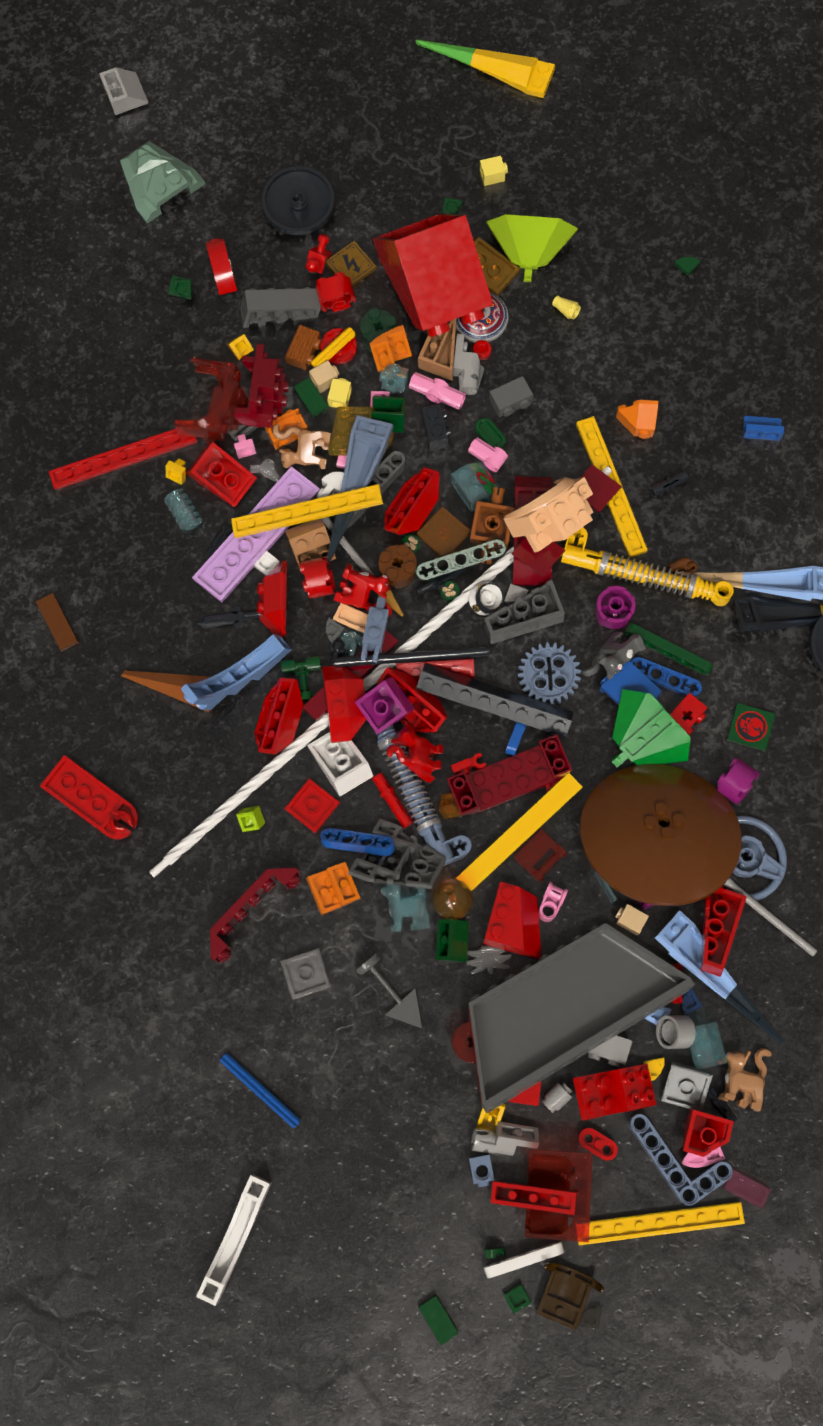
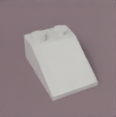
(341, 763)

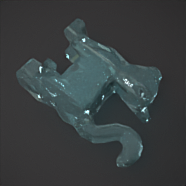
(406, 907)

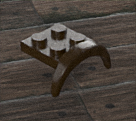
(566, 1294)

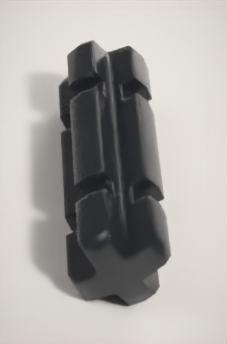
(221, 536)
(720, 1105)

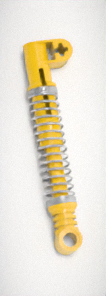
(605, 563)

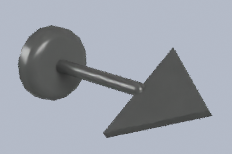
(407, 1008)

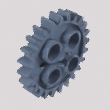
(566, 672)

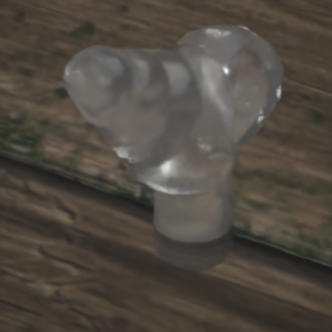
(267, 469)

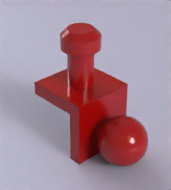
(318, 255)

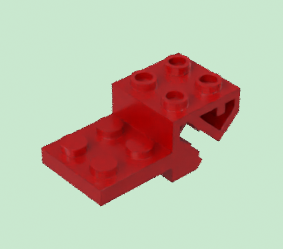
(614, 1091)

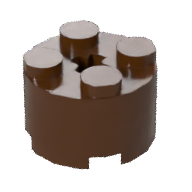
(401, 556)

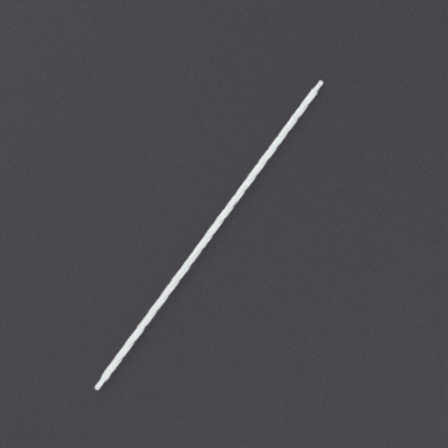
(300, 742)

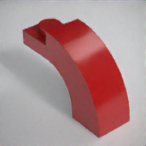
(221, 266)

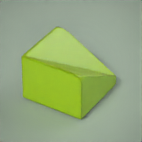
(250, 818)

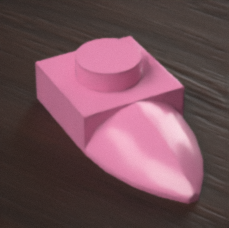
(697, 1161)

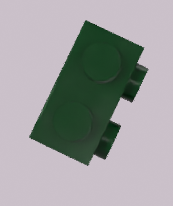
(452, 940)

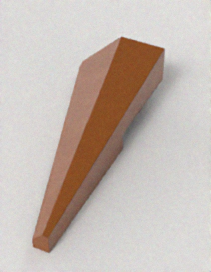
(165, 683)

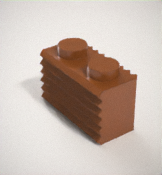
(303, 347)

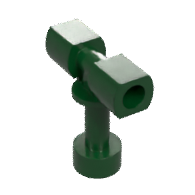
(302, 670)

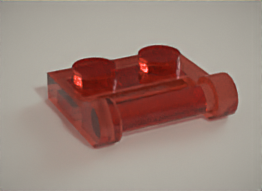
(535, 850)

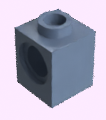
(477, 1161)

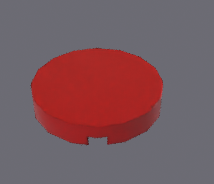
(346, 353)

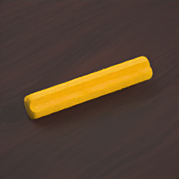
(333, 347)

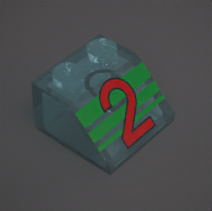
(474, 484)

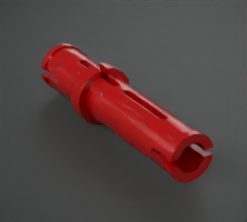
(387, 792)

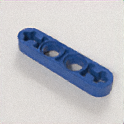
(666, 673)
(379, 845)

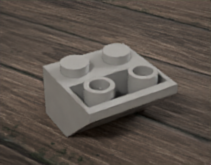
(123, 89)

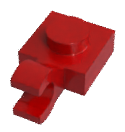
(467, 764)

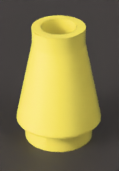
(567, 307)

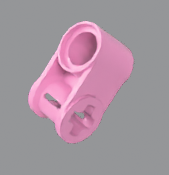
(554, 899)

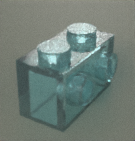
(707, 1047)

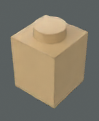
(322, 376)
(631, 919)

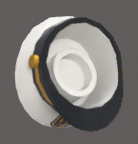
(486, 598)

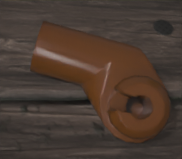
(683, 564)

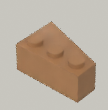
(439, 352)

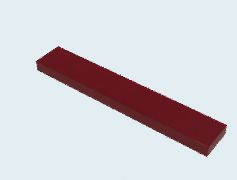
(316, 705)

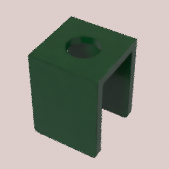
(390, 411)

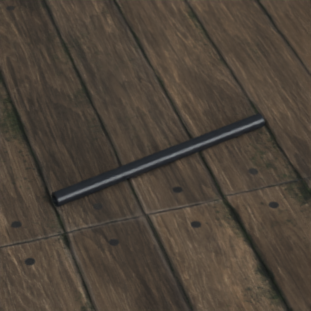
(413, 656)

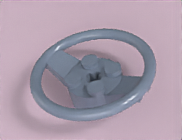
(760, 862)

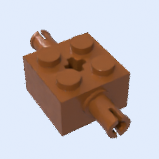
(484, 515)

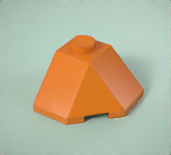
(639, 417)

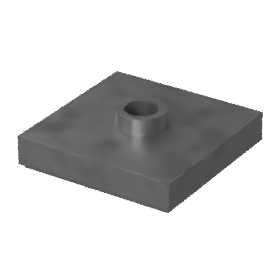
(305, 974)

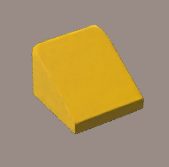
(240, 346)

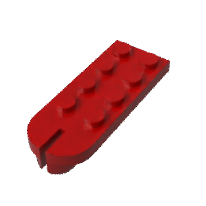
(90, 799)

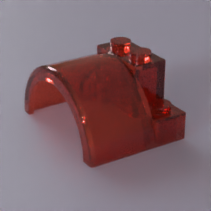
(553, 1171)

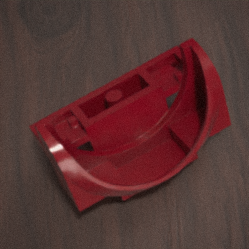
(267, 384)

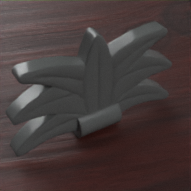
(488, 958)

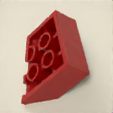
(514, 922)

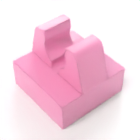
(244, 447)

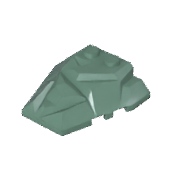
(157, 177)

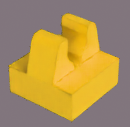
(176, 471)

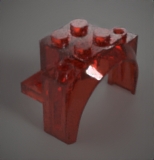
(222, 405)

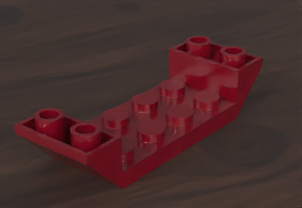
(526, 490)
(510, 777)
(252, 897)

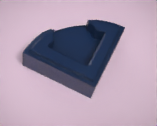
(690, 1002)

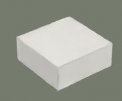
(266, 563)

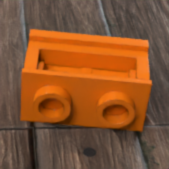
(289, 419)

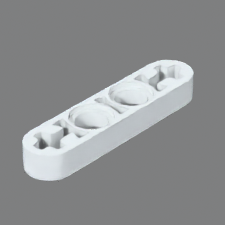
(524, 1259)

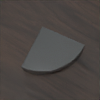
(333, 630)

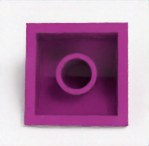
(384, 705)

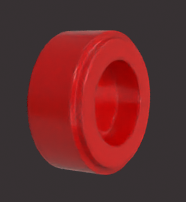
(483, 349)

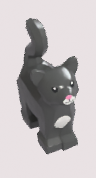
(615, 654)

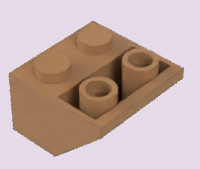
(309, 541)

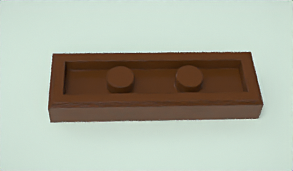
(57, 622)

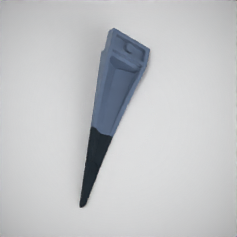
(366, 448)

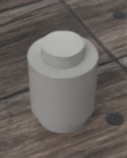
(557, 1097)

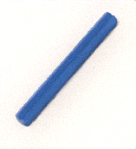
(262, 1092)

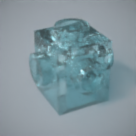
(394, 378)

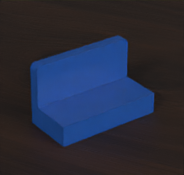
(762, 428)

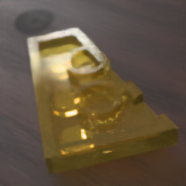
(342, 428)

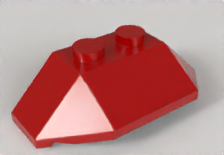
(413, 502)
(273, 599)
(341, 692)
(428, 710)
(279, 717)

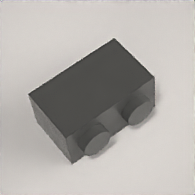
(511, 397)

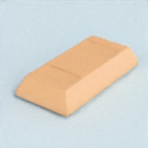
(351, 617)

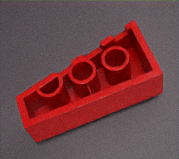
(720, 923)

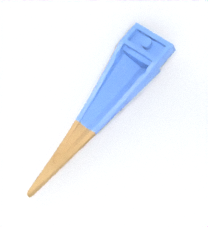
(795, 582)

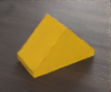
(490, 1119)

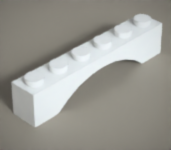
(234, 1240)

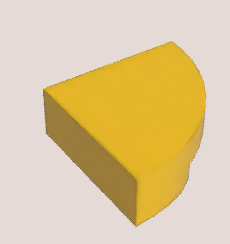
(655, 1067)

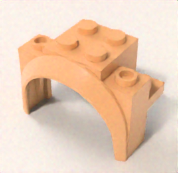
(553, 514)

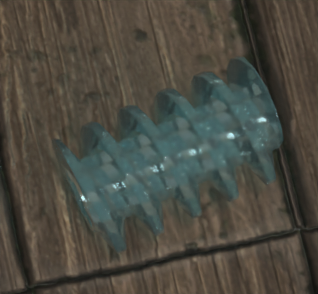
(181, 510)

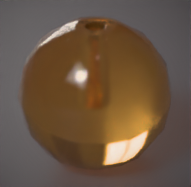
(452, 899)

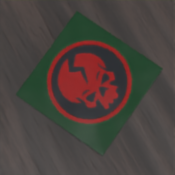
(750, 727)

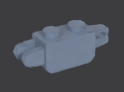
(375, 630)

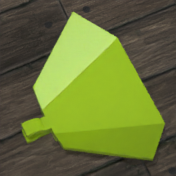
(531, 239)

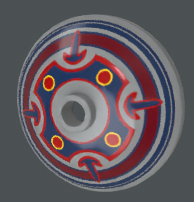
(490, 326)

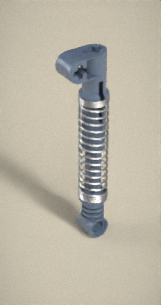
(417, 800)

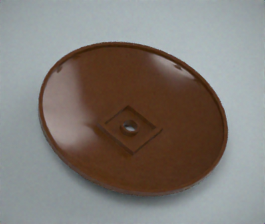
(653, 861)

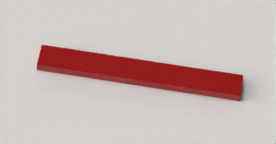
(119, 458)

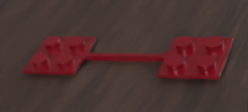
(603, 491)

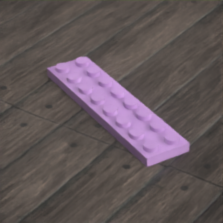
(238, 555)

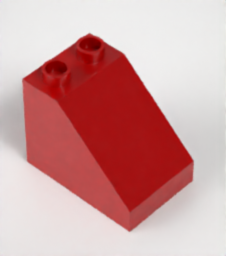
(435, 271)

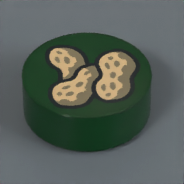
(412, 542)
(449, 591)

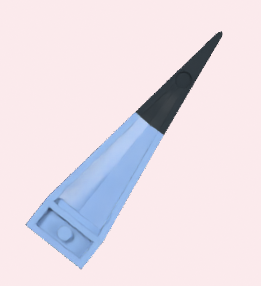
(685, 945)

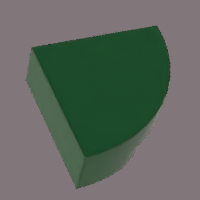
(451, 206)
(687, 264)
(183, 288)
(495, 1252)

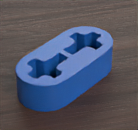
(515, 738)

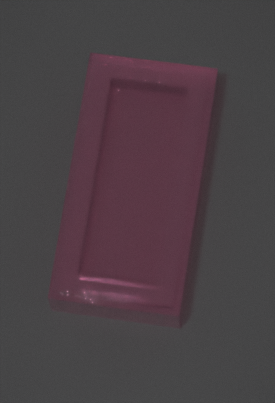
(747, 1189)

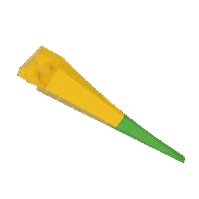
(519, 71)

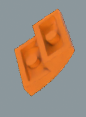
(390, 347)
(333, 888)

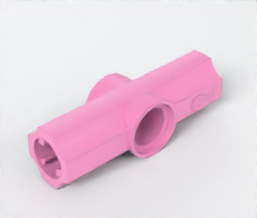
(437, 390)

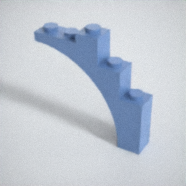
(254, 666)

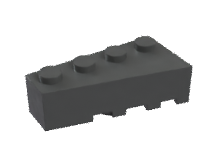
(278, 305)
(526, 614)

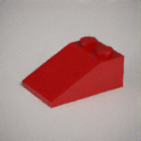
(221, 474)

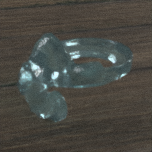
(350, 640)

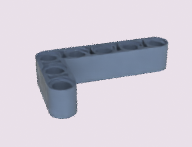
(672, 1165)

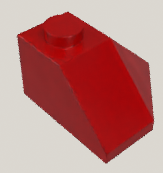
(705, 1132)

